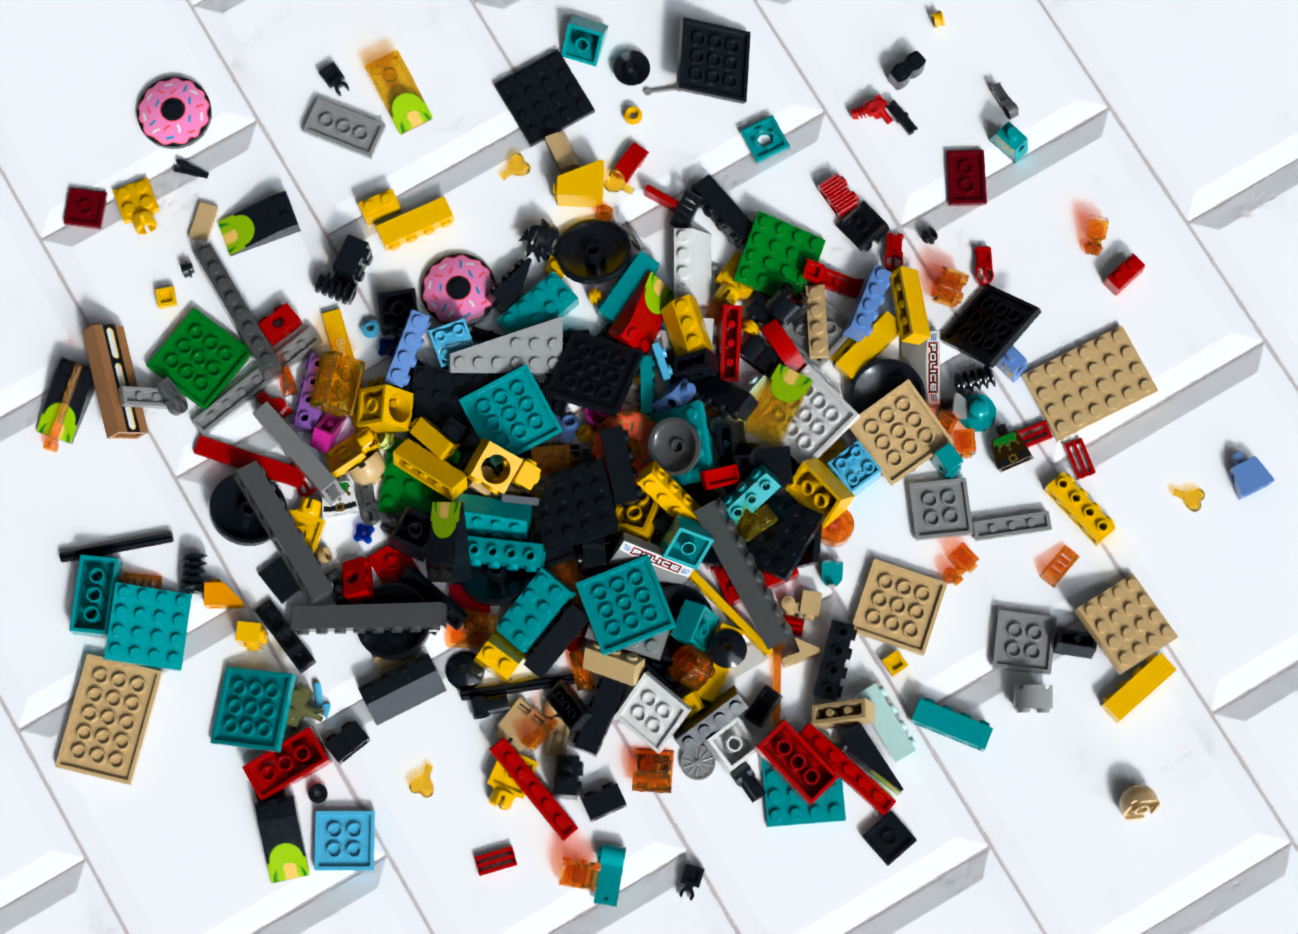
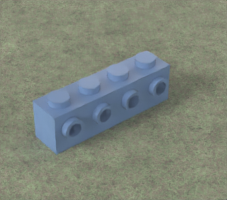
(867, 303)
(406, 349)

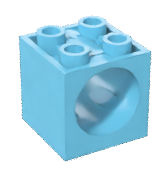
(450, 339)
(855, 468)

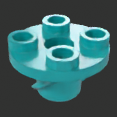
(980, 413)

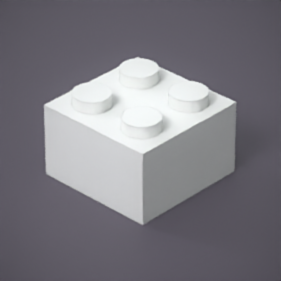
(731, 745)

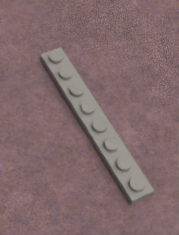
(254, 383)

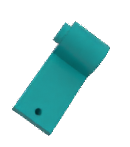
(612, 861)

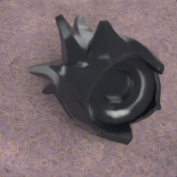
(541, 240)

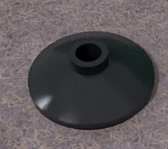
(634, 60)
(725, 658)
(464, 680)

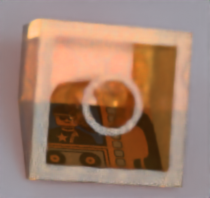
(652, 770)

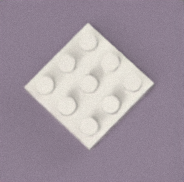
(653, 712)

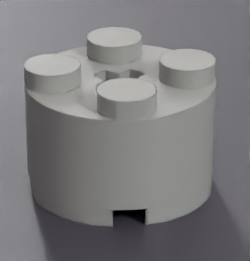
(1033, 698)

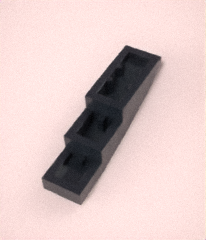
(285, 636)

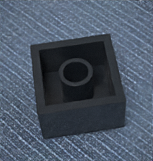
(353, 260)

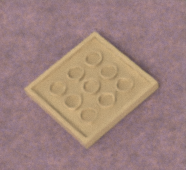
(900, 432)
(899, 607)
(1126, 624)

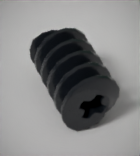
(336, 288)
(974, 378)
(193, 572)

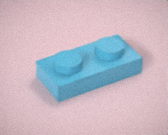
(659, 355)

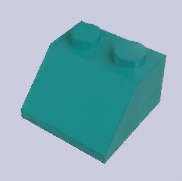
(584, 40)
(686, 542)
(695, 625)

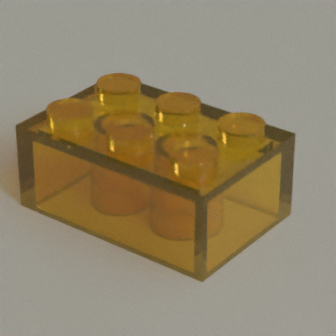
(337, 384)

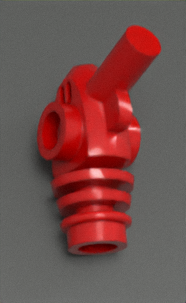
(873, 107)

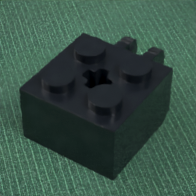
(389, 304)
(410, 533)
(567, 777)

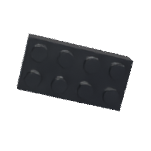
(568, 705)

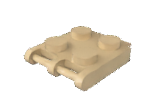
(519, 723)

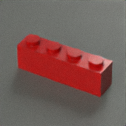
(729, 342)

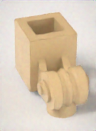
(807, 607)

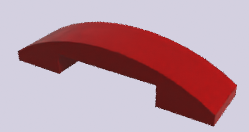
(833, 281)
(783, 346)

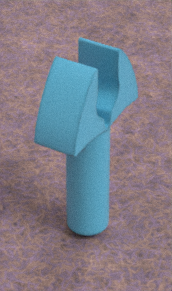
(319, 699)

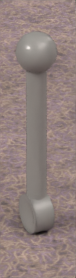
(648, 91)
(715, 268)

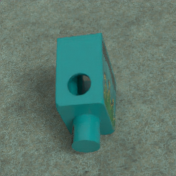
(1009, 142)

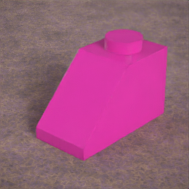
(326, 433)

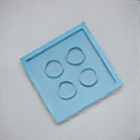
(344, 841)

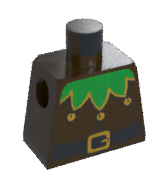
(1009, 449)

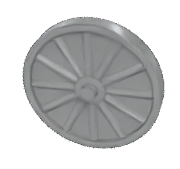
(633, 236)
(698, 763)

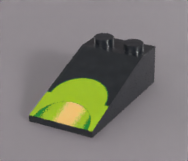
(259, 224)
(78, 406)
(448, 544)
(865, 753)
(282, 839)

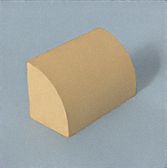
(562, 152)

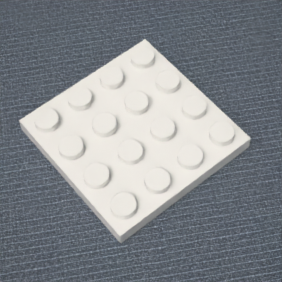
(819, 421)

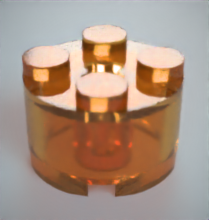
(949, 287)
(839, 537)
(691, 667)
(579, 874)

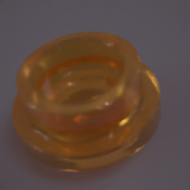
(604, 213)

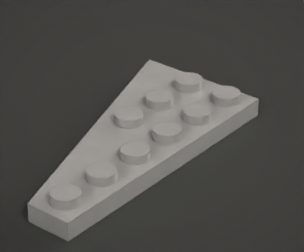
(536, 346)

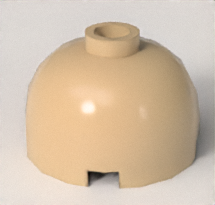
(369, 469)
(1137, 801)

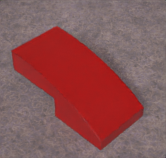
(631, 160)

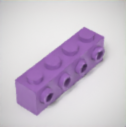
(306, 416)

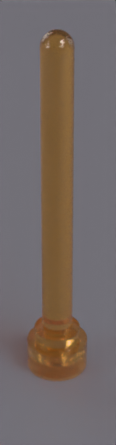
(52, 443)
(777, 680)

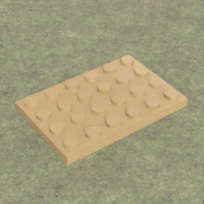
(1089, 383)
(109, 719)

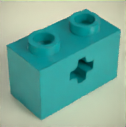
(947, 462)

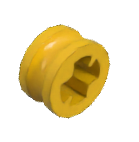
(937, 19)

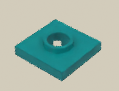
(764, 127)

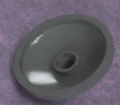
(665, 443)

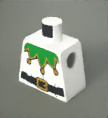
(344, 505)

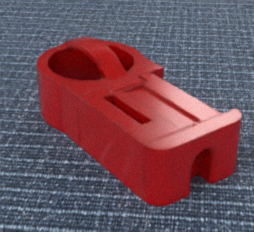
(893, 250)
(983, 262)

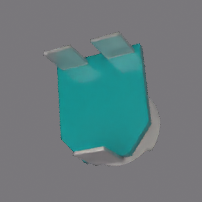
(832, 573)

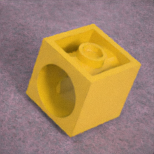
(384, 409)
(509, 461)

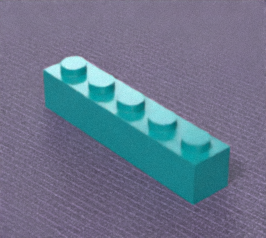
(647, 385)

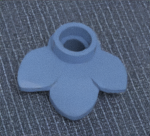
(568, 430)

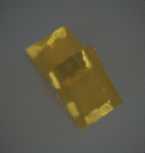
(755, 523)

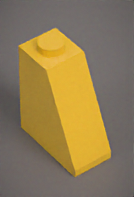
(432, 438)

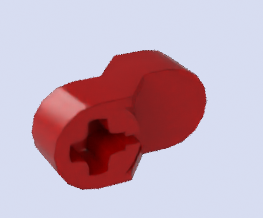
(277, 403)

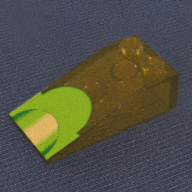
(398, 92)
(778, 406)

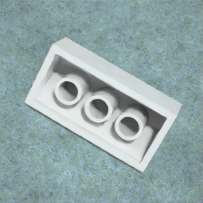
(693, 265)

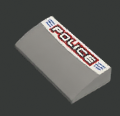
(926, 362)
(631, 548)

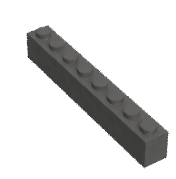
(237, 312)
(283, 532)
(744, 574)
(369, 617)

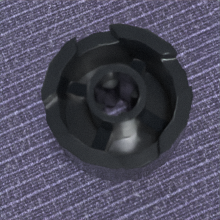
(788, 304)

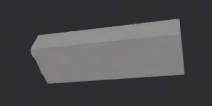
(298, 453)

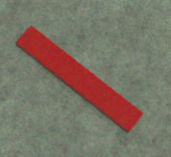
(238, 458)
(848, 770)
(533, 788)

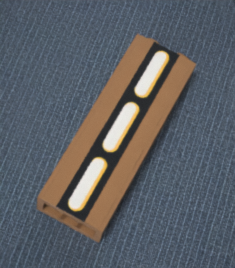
(111, 369)

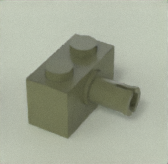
(300, 708)

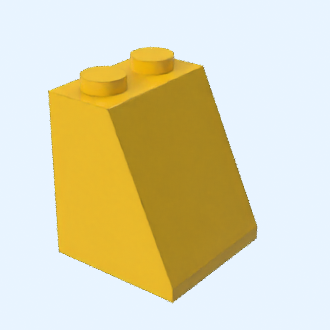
(581, 186)
(499, 657)

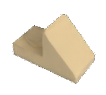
(805, 652)

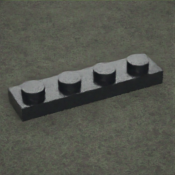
(455, 615)

